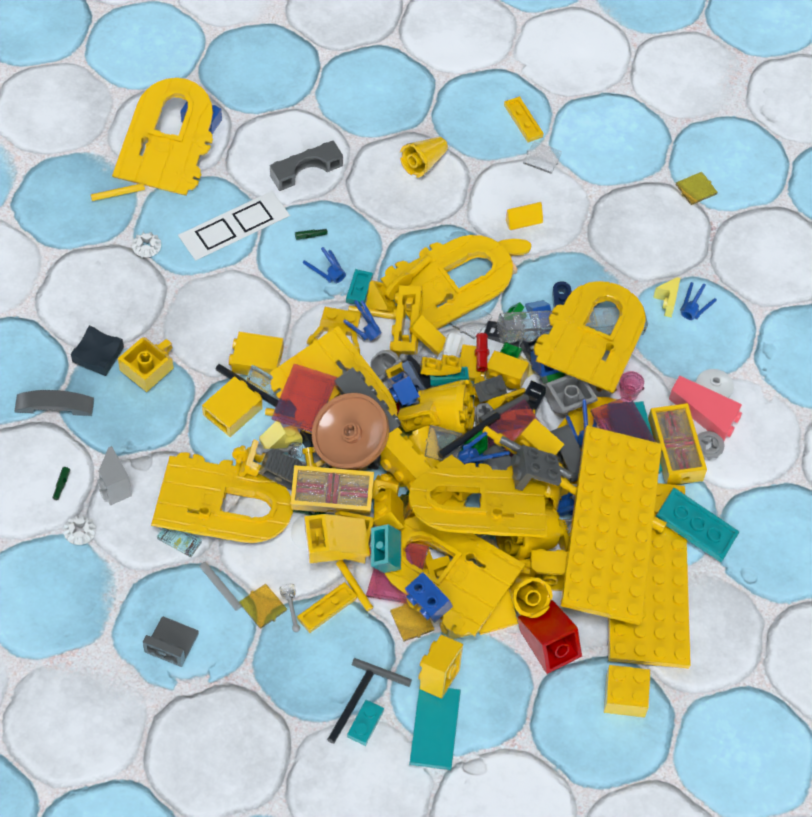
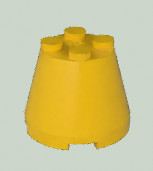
(452, 405)
(521, 546)

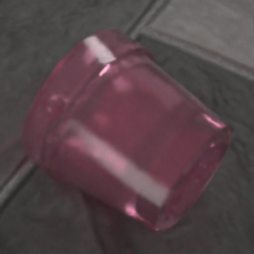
(631, 384)

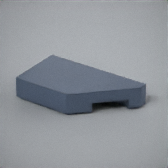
(411, 371)

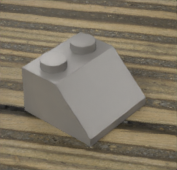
(567, 394)
(113, 479)

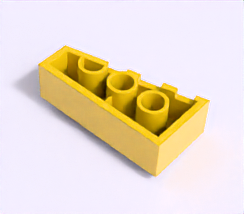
(406, 464)

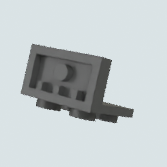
(170, 641)

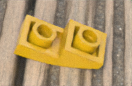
(446, 366)

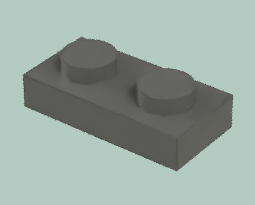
(490, 388)

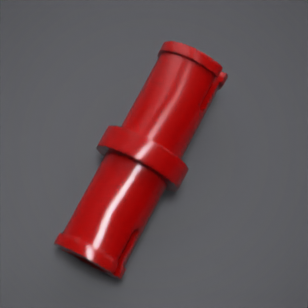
(481, 352)

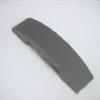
(54, 400)

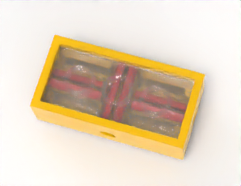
(680, 451)
(332, 490)

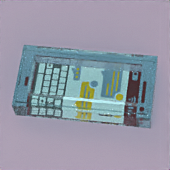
(179, 540)

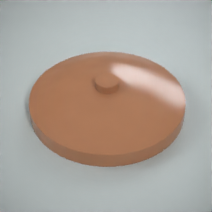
(350, 431)

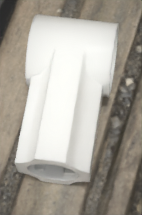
(452, 345)

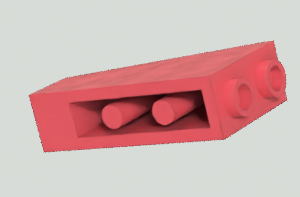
(707, 407)

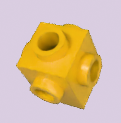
(383, 483)

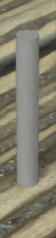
(220, 586)

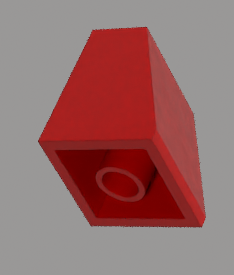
(551, 637)

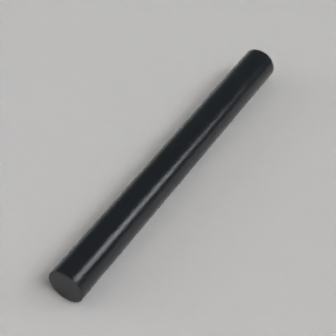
(228, 373)
(468, 435)
(350, 706)

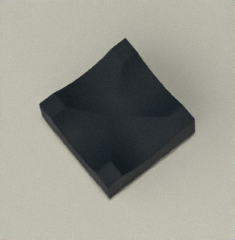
(97, 351)

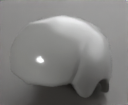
(383, 361)

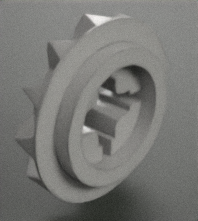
(717, 444)

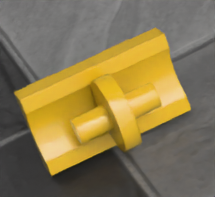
(247, 456)

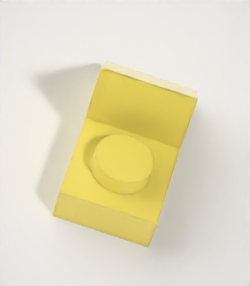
(668, 293)
(279, 437)

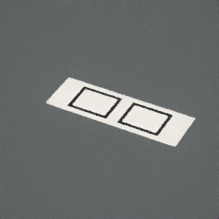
(233, 225)

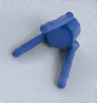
(335, 272)
(691, 309)
(372, 329)
(579, 438)
(471, 455)
(566, 505)

